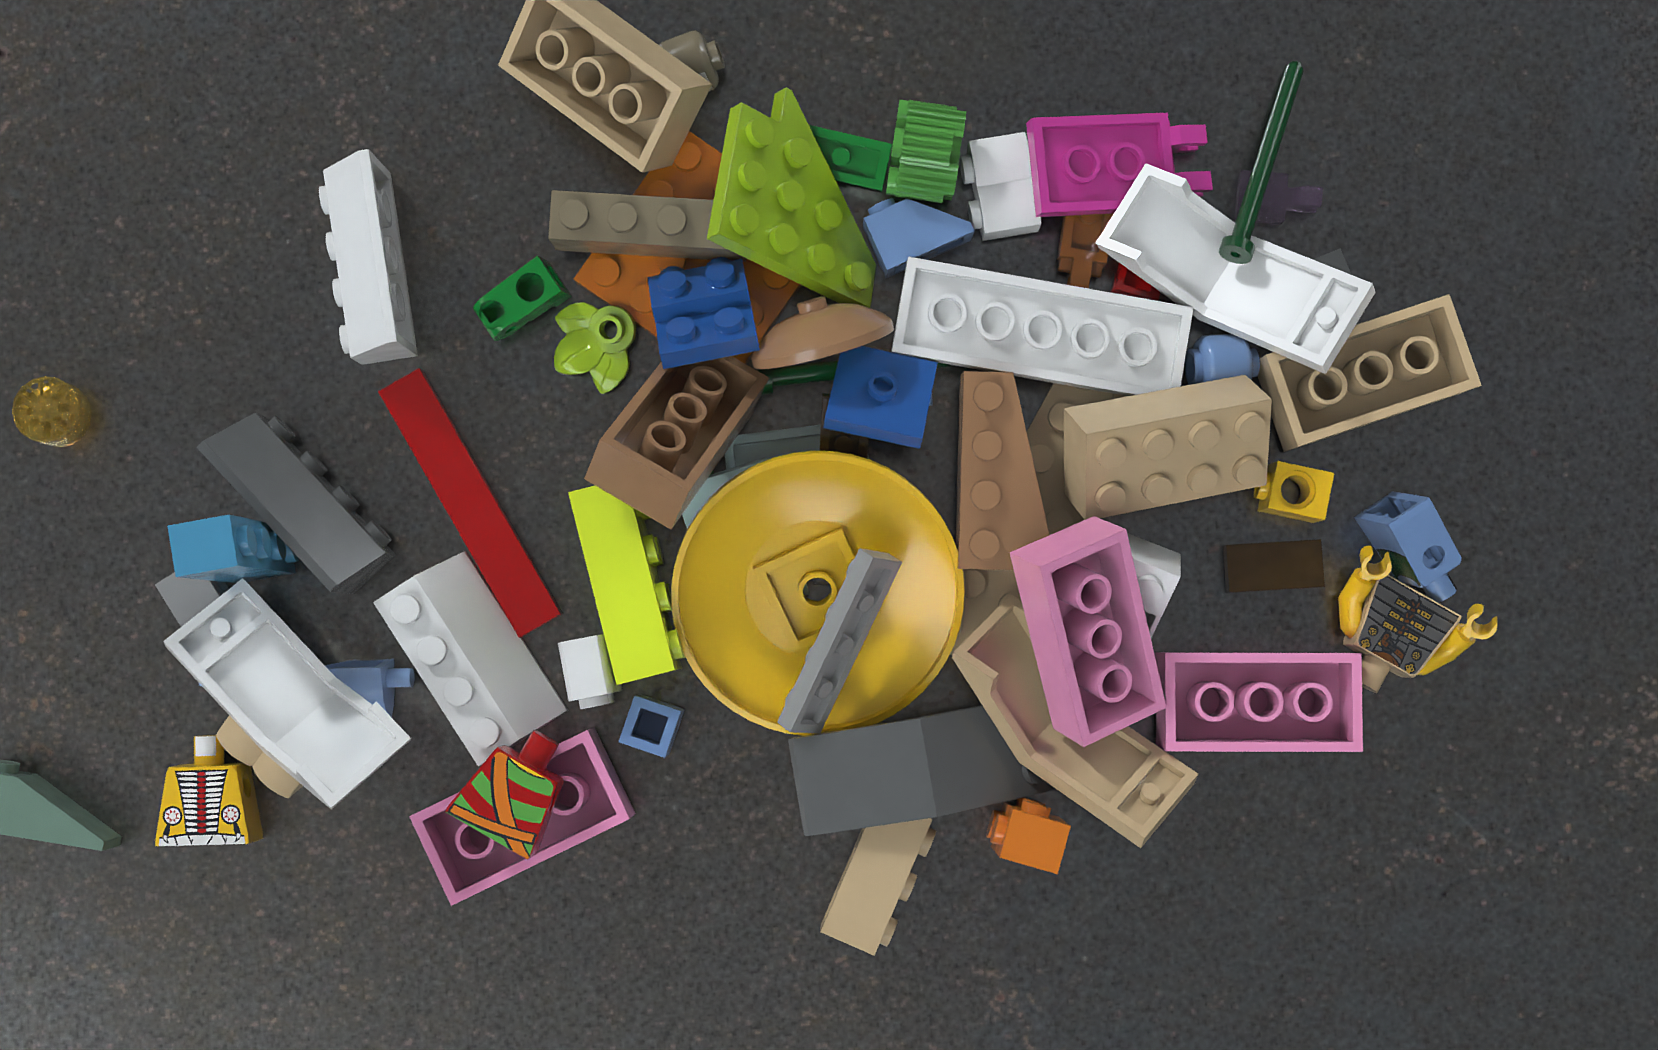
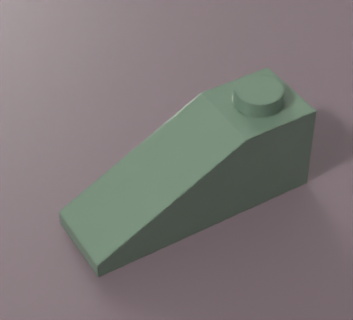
(43, 813)

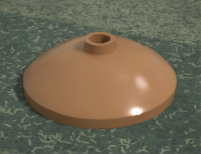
(820, 332)

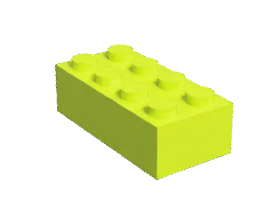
(627, 585)

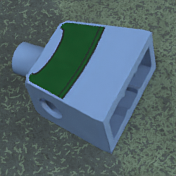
(1415, 540)

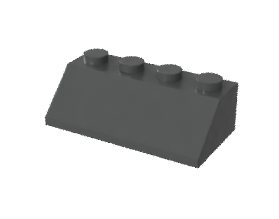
(299, 502)

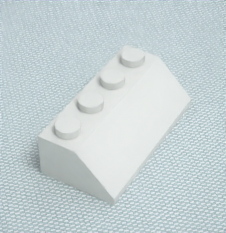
(368, 260)
(470, 656)

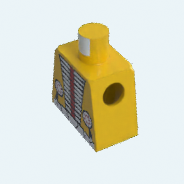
(208, 801)

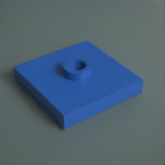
(881, 396)

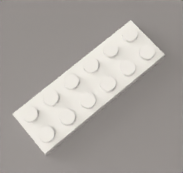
(1040, 329)

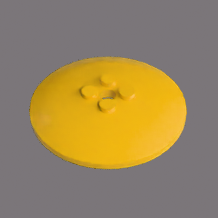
(801, 520)

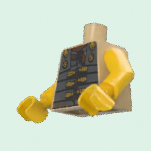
(1400, 626)

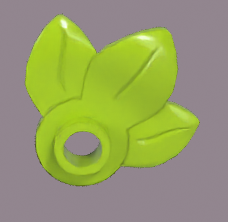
(588, 346)

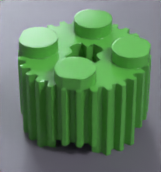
(925, 151)

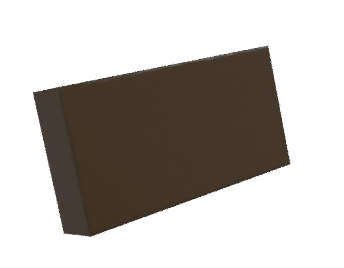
(1273, 566)

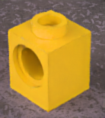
(1314, 492)

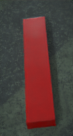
(470, 503)

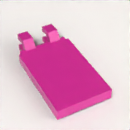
(1094, 159)

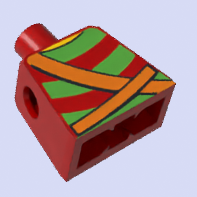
(512, 795)

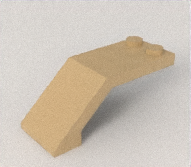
(1116, 779)

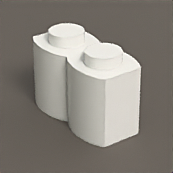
(1001, 186)
(588, 671)

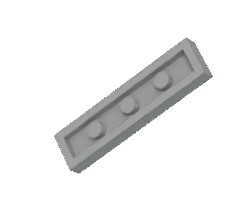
(839, 641)

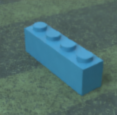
(229, 550)

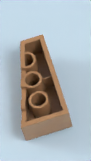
(995, 476)

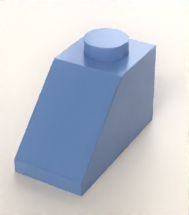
(911, 231)

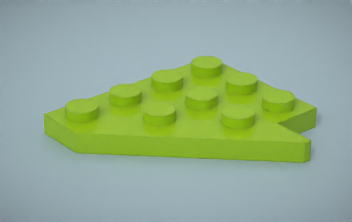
(785, 207)

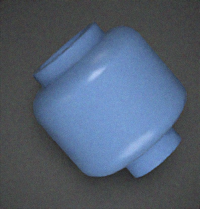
(1220, 358)

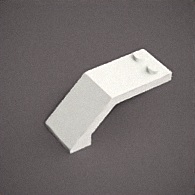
(1272, 301)
(285, 695)

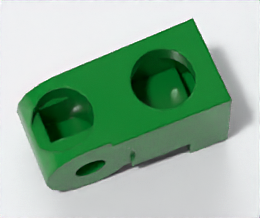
(521, 298)

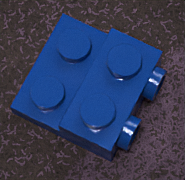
(702, 312)

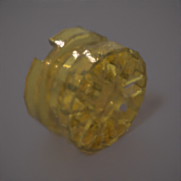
(52, 413)

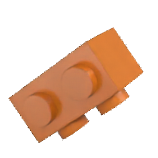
(1028, 834)

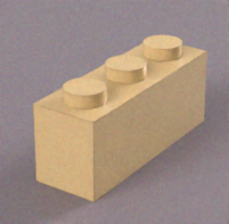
(874, 882)

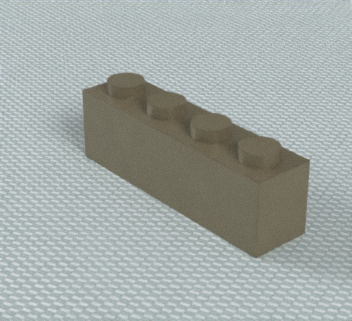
(633, 225)

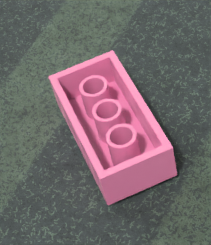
(1088, 630)
(1260, 702)
(586, 806)

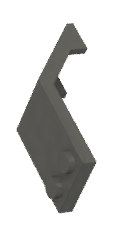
(906, 771)

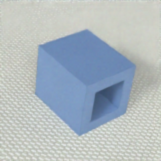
(651, 725)

